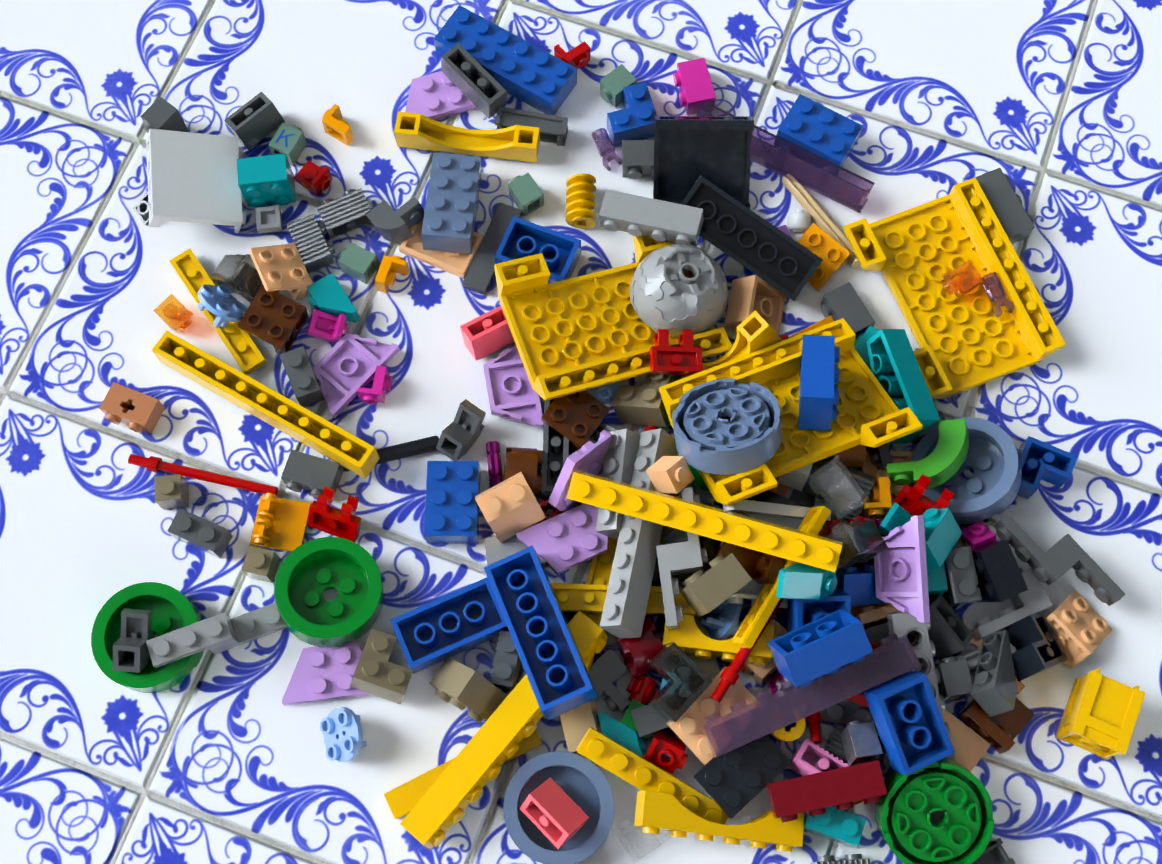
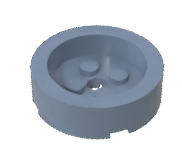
(722, 445)
(996, 471)
(583, 784)

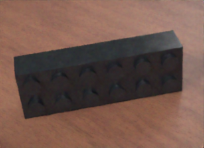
(752, 240)

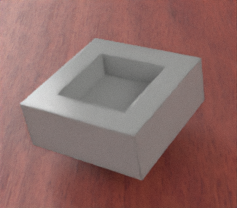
(269, 219)

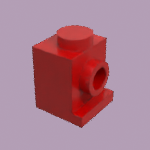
(667, 744)

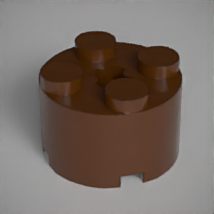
(525, 461)

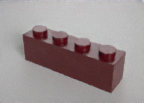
(826, 789)

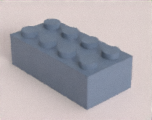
(451, 203)

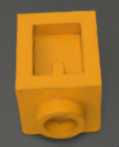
(336, 126)
(387, 272)
(881, 495)

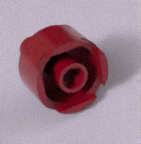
(639, 651)

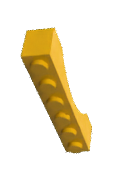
(508, 143)
(664, 812)

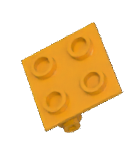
(826, 248)
(279, 523)

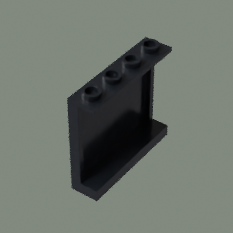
(705, 147)

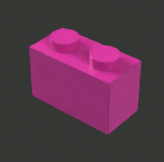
(694, 85)

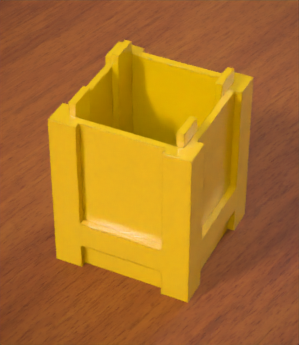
(1100, 715)

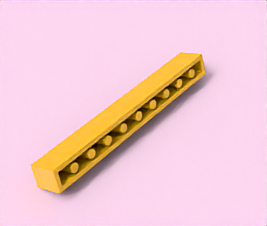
(266, 404)
(705, 520)
(489, 749)

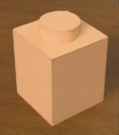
(670, 474)

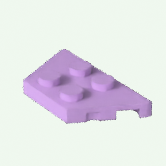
(436, 97)
(350, 366)
(510, 389)
(585, 460)
(566, 538)
(903, 570)
(324, 674)

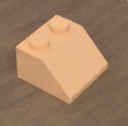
(754, 294)
(510, 507)

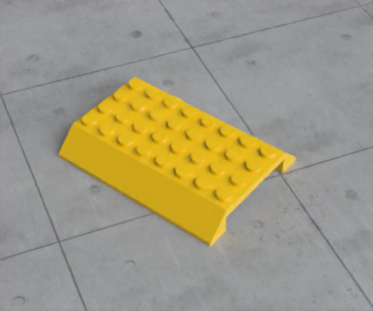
(583, 327)
(957, 337)
(863, 412)

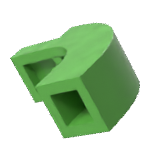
(942, 462)

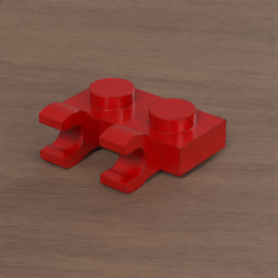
(675, 360)
(916, 503)
(334, 521)

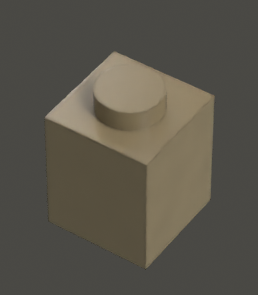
(171, 491)
(261, 564)

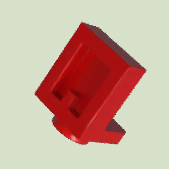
(314, 178)

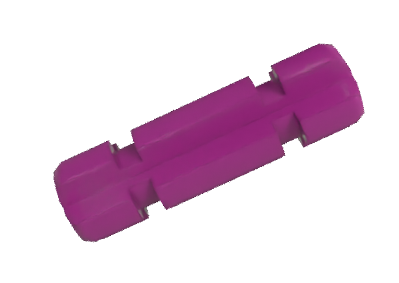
(494, 463)

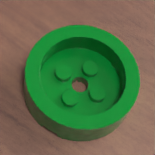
(324, 566)
(169, 612)
(941, 786)

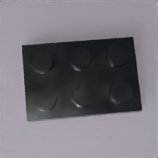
(741, 774)

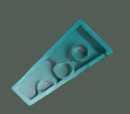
(901, 377)

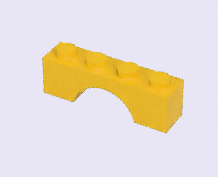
(751, 336)
(692, 640)

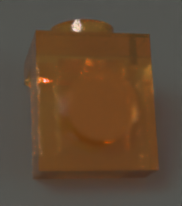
(962, 279)
(174, 314)

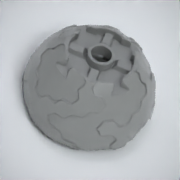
(673, 301)

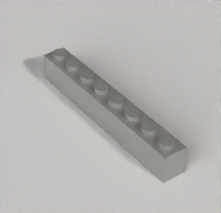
(636, 548)

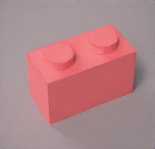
(487, 333)
(554, 813)

